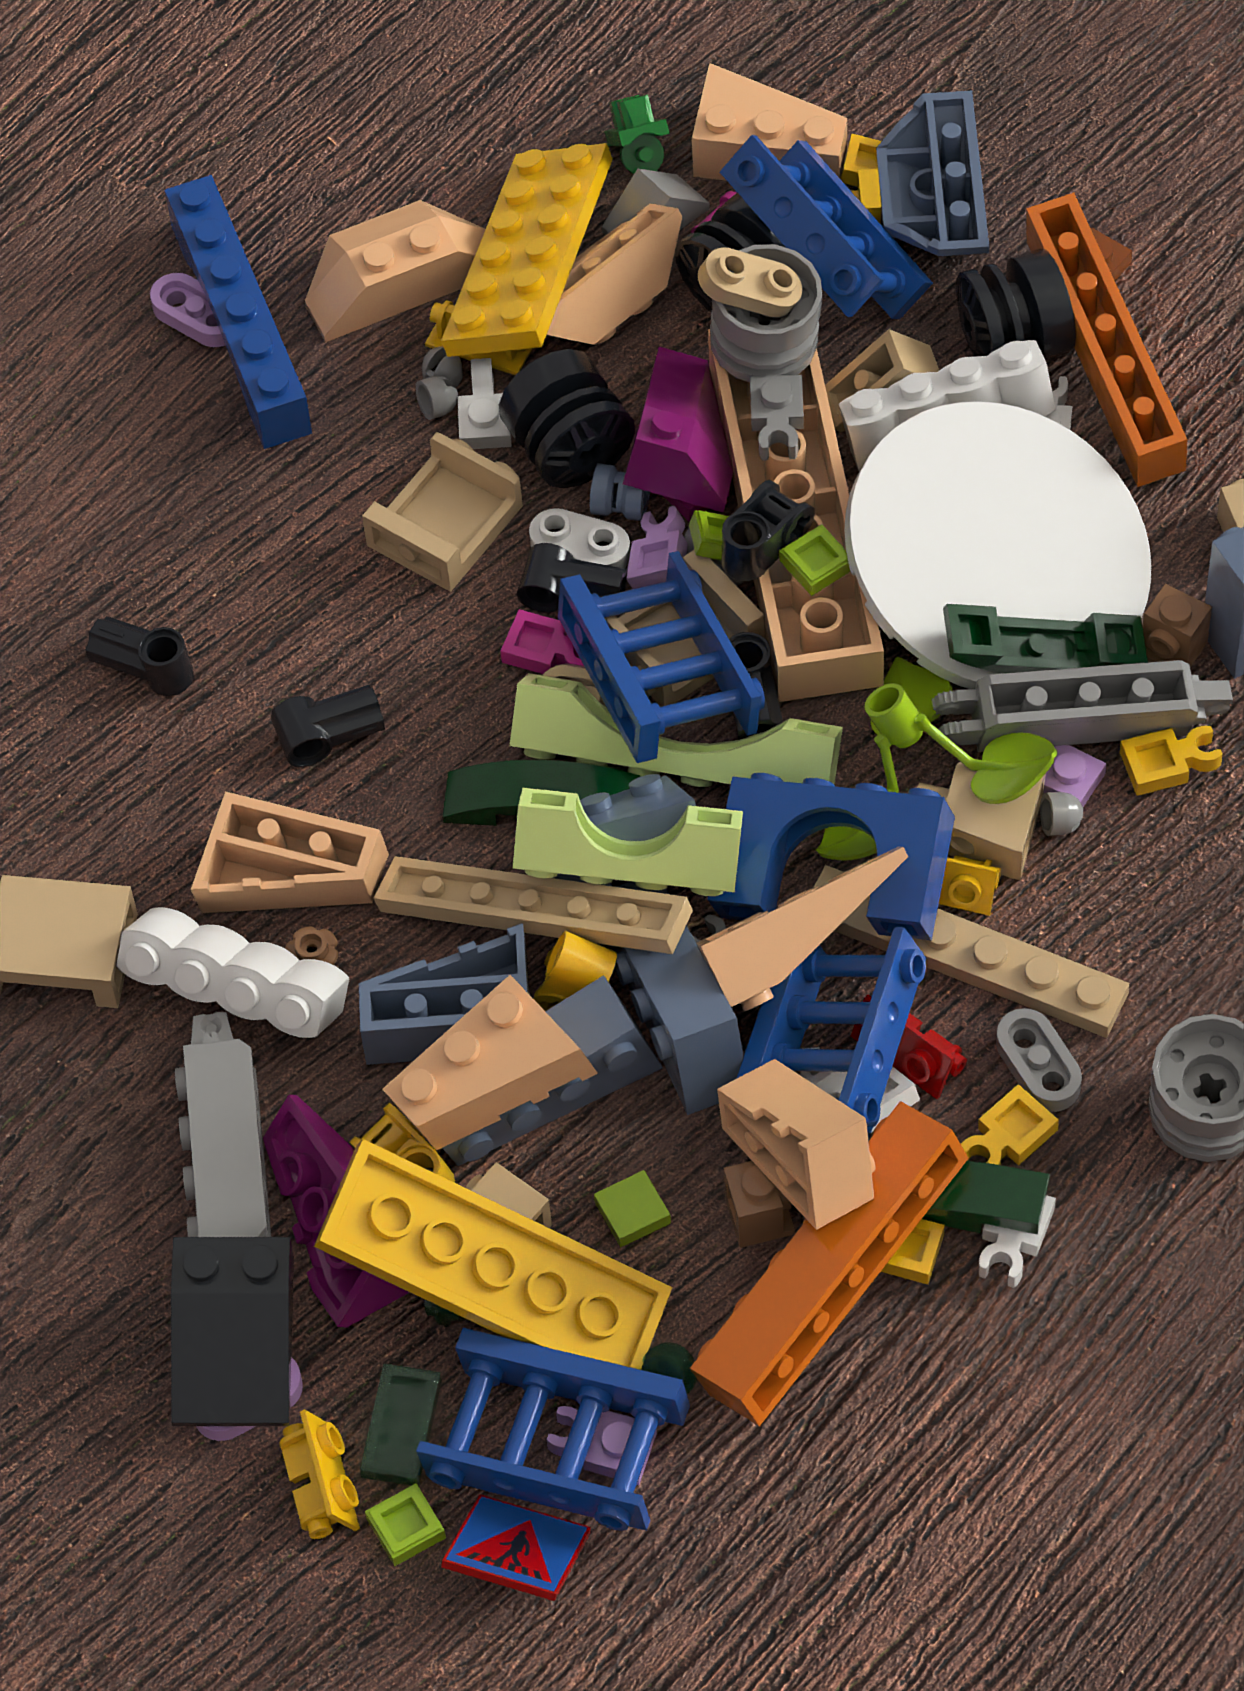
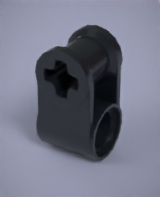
(760, 530)

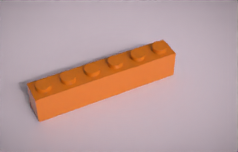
(1110, 344)
(827, 1269)

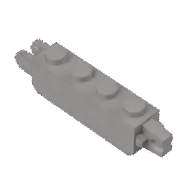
(1084, 703)
(222, 1133)

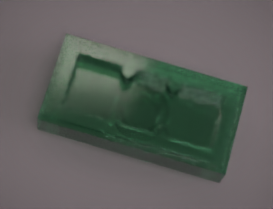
(399, 1422)

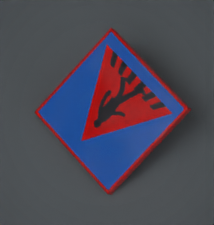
(516, 1547)

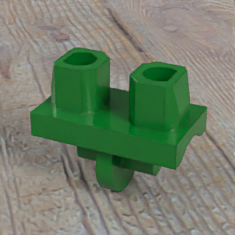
(636, 133)

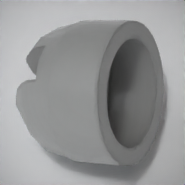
(447, 366)
(436, 396)
(1060, 813)

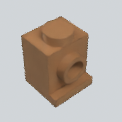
(1175, 626)
(756, 1205)

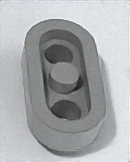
(1042, 1062)

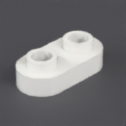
(581, 536)

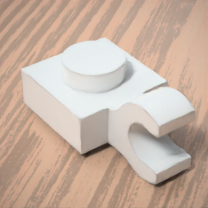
(479, 413)

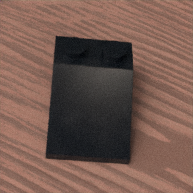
(231, 1331)

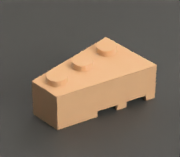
(740, 107)
(285, 859)
(486, 1066)
(800, 1140)

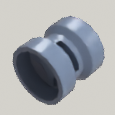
(611, 495)

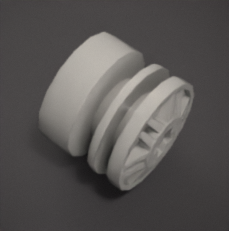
(766, 345)
(1193, 1061)

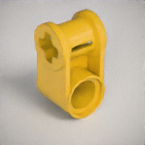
(572, 966)
(402, 1138)

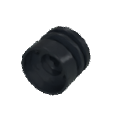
(731, 227)
(1018, 307)
(566, 418)

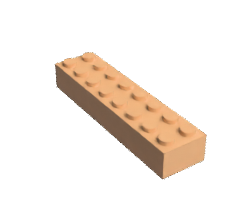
(823, 639)

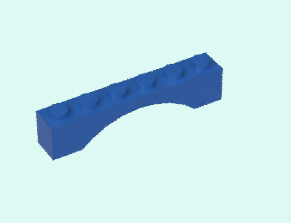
(247, 327)

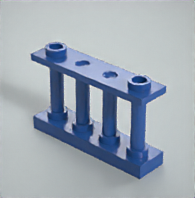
(827, 226)
(624, 685)
(793, 1008)
(543, 1375)

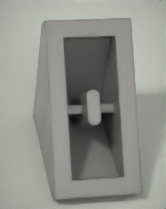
(657, 189)

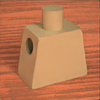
(990, 830)

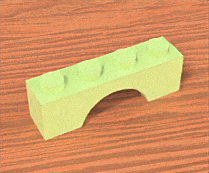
(561, 839)

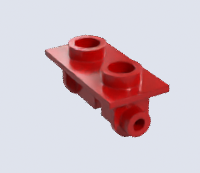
(924, 1057)

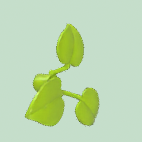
(898, 718)

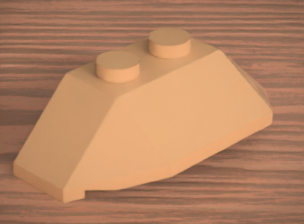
(390, 267)
(618, 276)

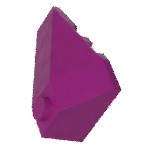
(681, 435)
(309, 1167)

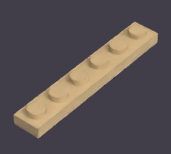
(542, 904)
(1006, 967)

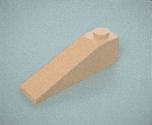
(770, 945)

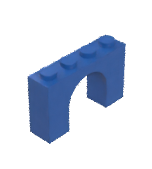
(785, 813)

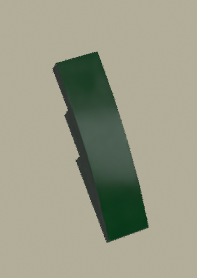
(992, 1197)

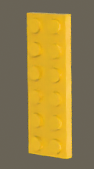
(527, 250)
(488, 1261)

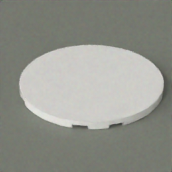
(994, 514)

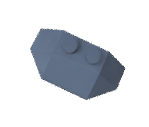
(934, 177)

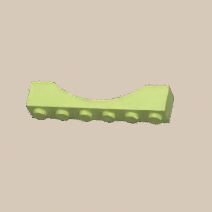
(569, 721)

